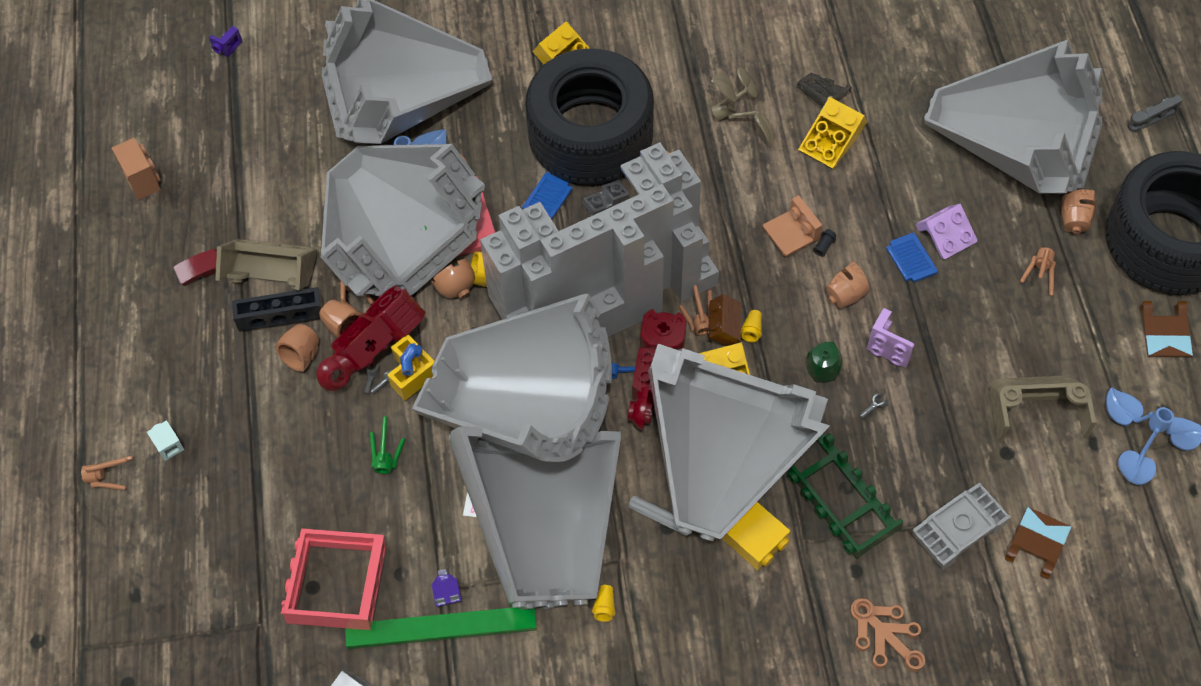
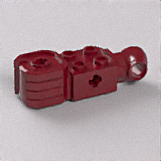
(386, 320)
(656, 329)

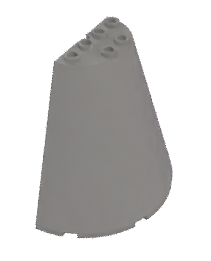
(526, 380)
(541, 516)

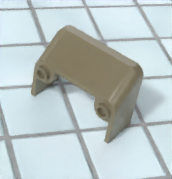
(265, 261)
(1011, 391)

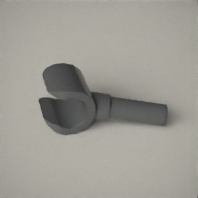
(371, 375)
(384, 381)
(875, 404)

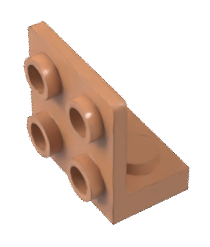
(794, 228)

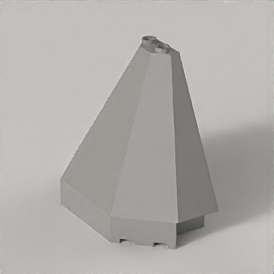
(393, 71)
(1027, 117)
(382, 200)
(725, 436)

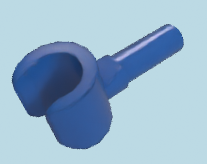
(616, 368)

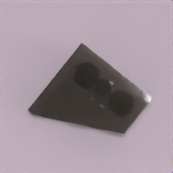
(821, 88)

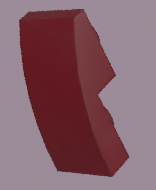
(196, 266)

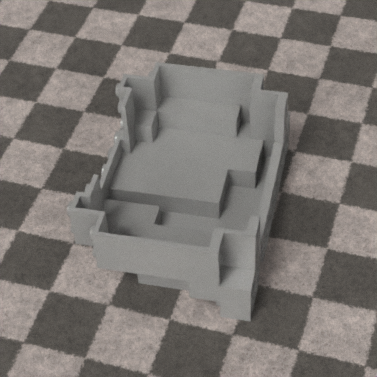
(614, 256)

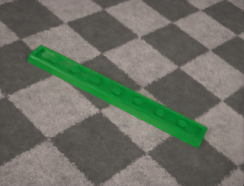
(442, 627)

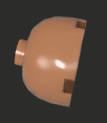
(455, 280)

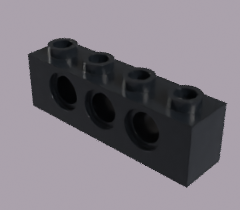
(277, 309)

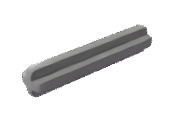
(654, 512)

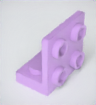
(949, 230)
(888, 344)

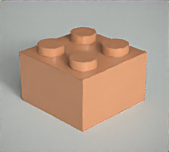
(137, 168)

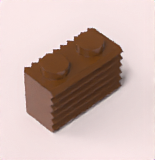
(725, 320)

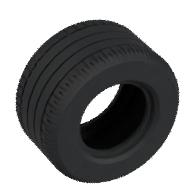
(589, 152)
(1137, 245)

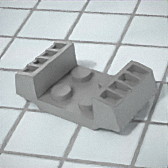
(960, 525)

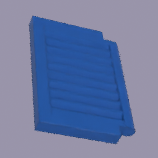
(550, 192)
(911, 258)

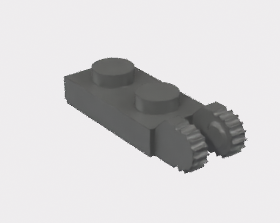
(1154, 114)

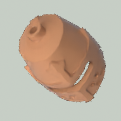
(1078, 216)
(847, 286)
(338, 316)
(297, 345)

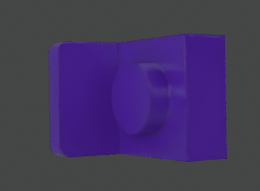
(227, 43)

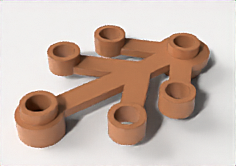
(884, 632)

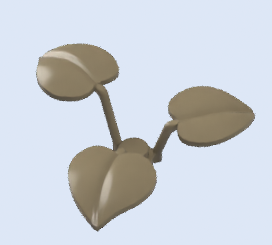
(727, 107)

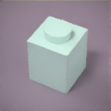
(165, 440)

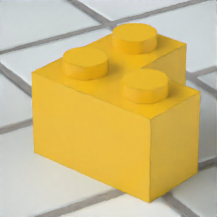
(422, 368)

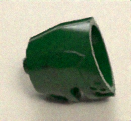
(824, 362)

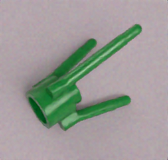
(383, 462)

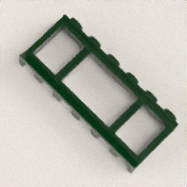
(867, 493)

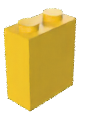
(758, 536)

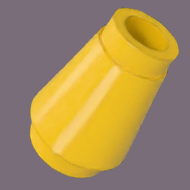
(752, 327)
(604, 604)

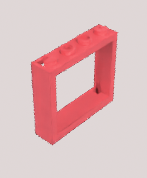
(342, 540)

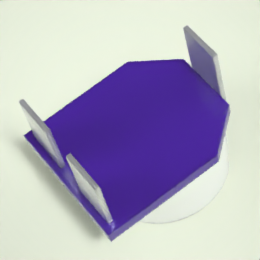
(445, 589)

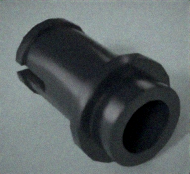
(827, 238)

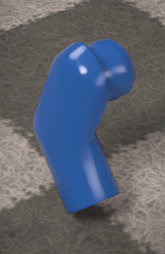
(407, 356)

